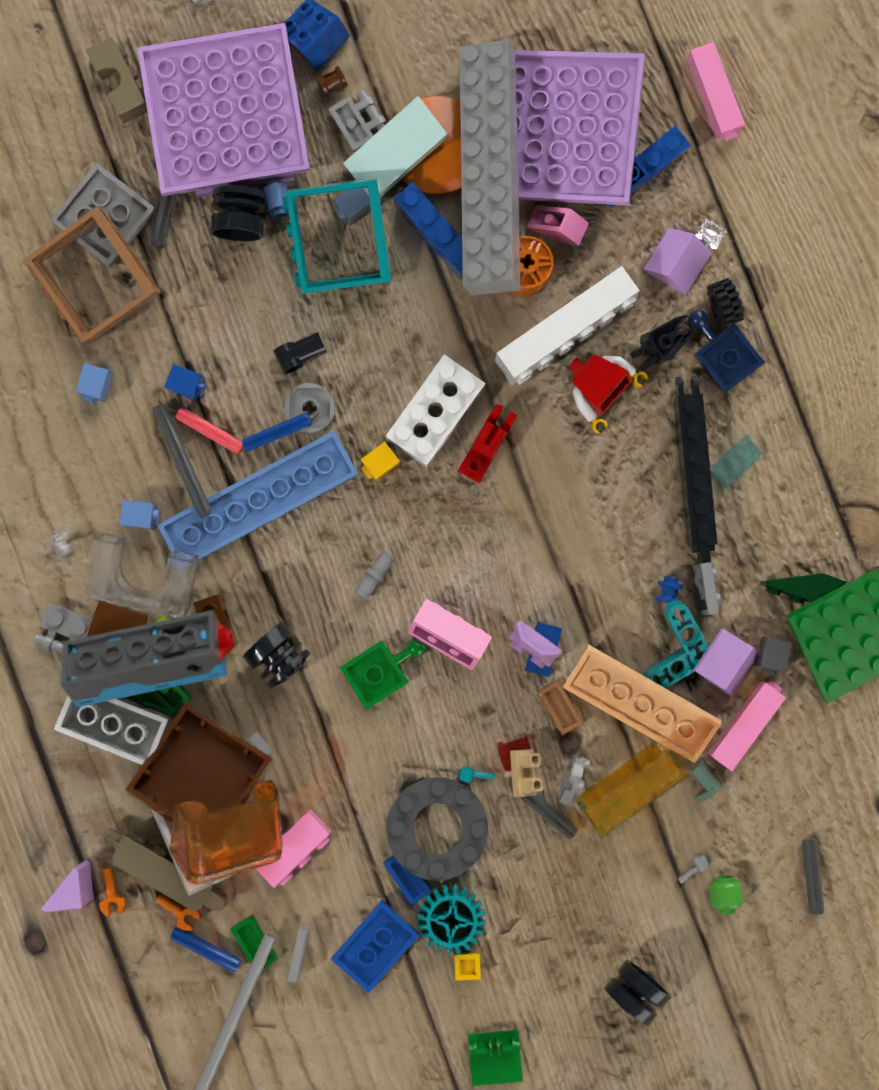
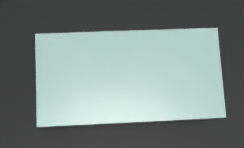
(397, 146)

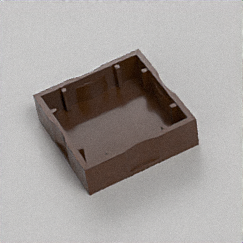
(199, 765)

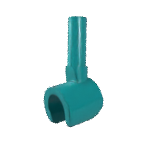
(467, 773)

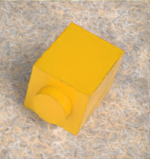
(379, 462)

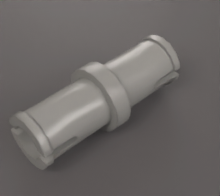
(374, 575)

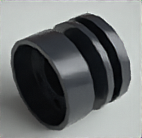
(237, 213)
(276, 655)

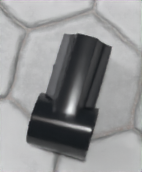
(293, 355)

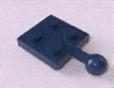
(726, 356)

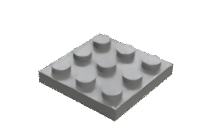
(121, 204)

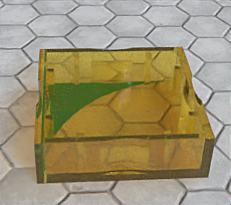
(631, 787)

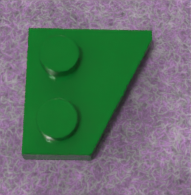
(167, 700)

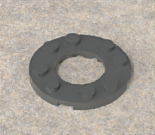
(401, 837)

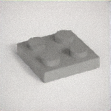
(707, 598)

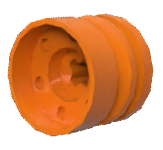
(540, 266)

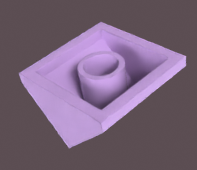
(678, 260)
(726, 662)
(73, 891)

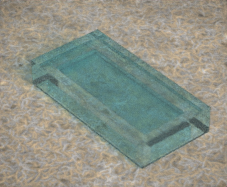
(735, 462)

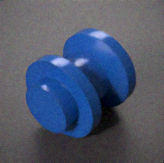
(669, 589)

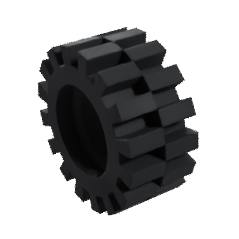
(725, 302)

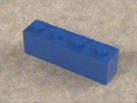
(431, 227)

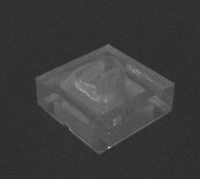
(710, 234)

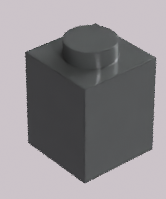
(773, 655)

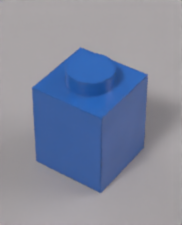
(185, 383)

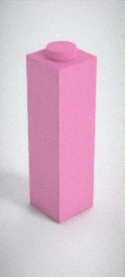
(715, 92)
(747, 724)

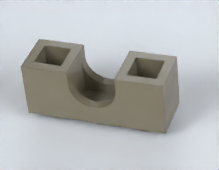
(109, 61)

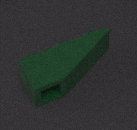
(804, 587)

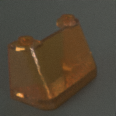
(229, 839)

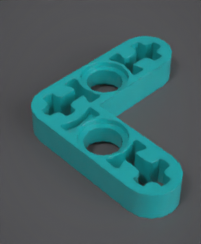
(686, 654)

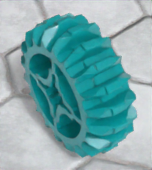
(451, 942)

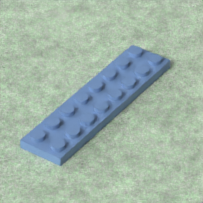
(261, 498)

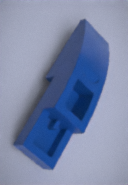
(657, 158)

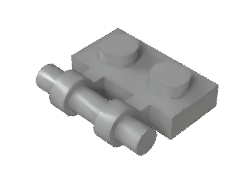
(351, 123)
(61, 621)

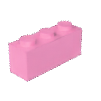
(449, 634)
(298, 842)

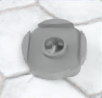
(321, 399)
(572, 783)

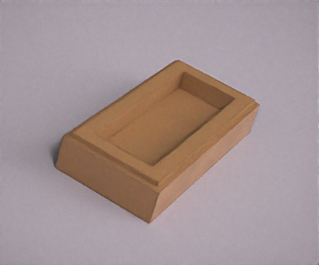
(560, 707)

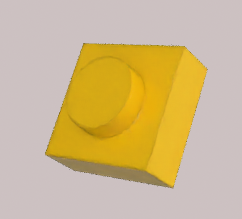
(467, 966)

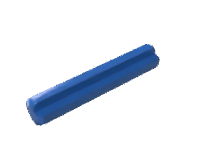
(276, 432)
(205, 949)

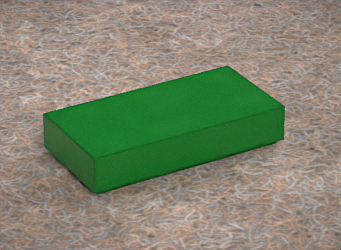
(249, 936)

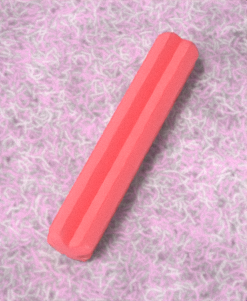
(209, 430)

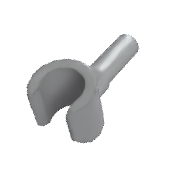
(700, 864)

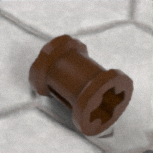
(331, 81)

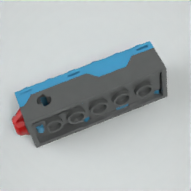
(145, 658)

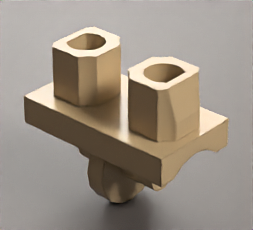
(523, 773)

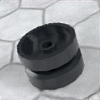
(635, 994)

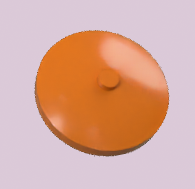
(441, 170)

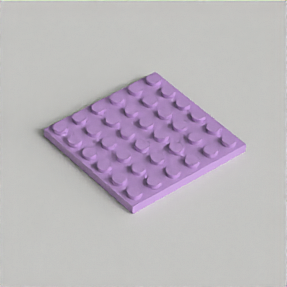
(223, 109)
(577, 125)

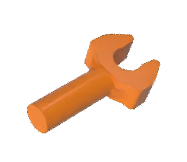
(111, 895)
(179, 911)

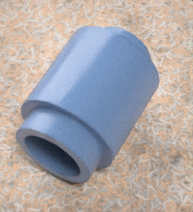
(274, 192)

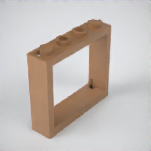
(53, 291)

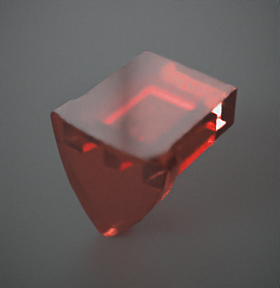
(505, 748)

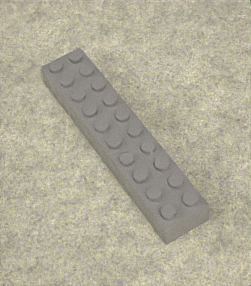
(489, 168)

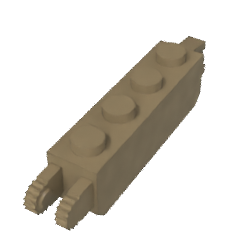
(157, 869)

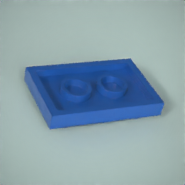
(375, 946)

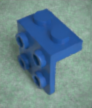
(315, 33)

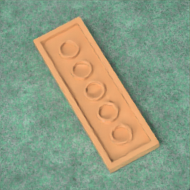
(642, 704)

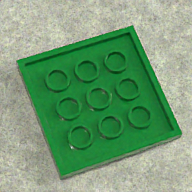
(841, 636)

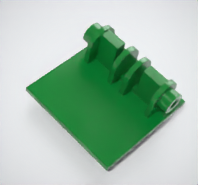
(495, 1057)

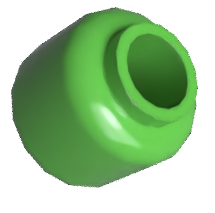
(725, 894)

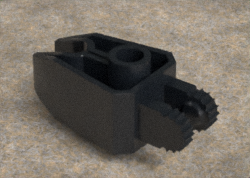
(663, 342)

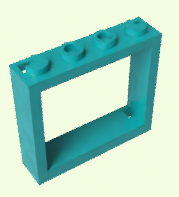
(297, 251)

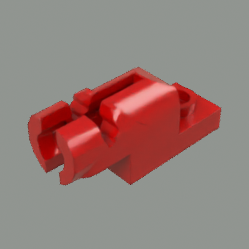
(486, 445)

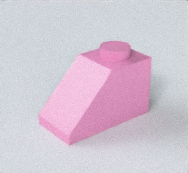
(558, 224)

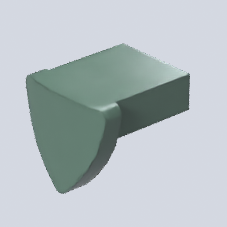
(707, 778)

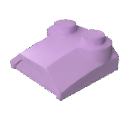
(527, 639)

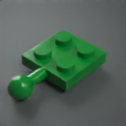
(377, 673)

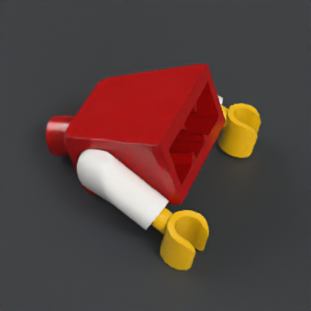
(600, 384)

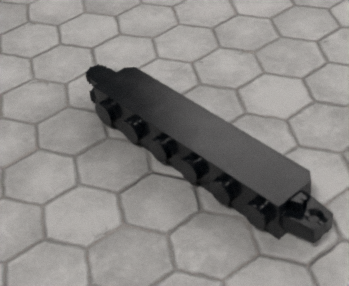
(695, 470)

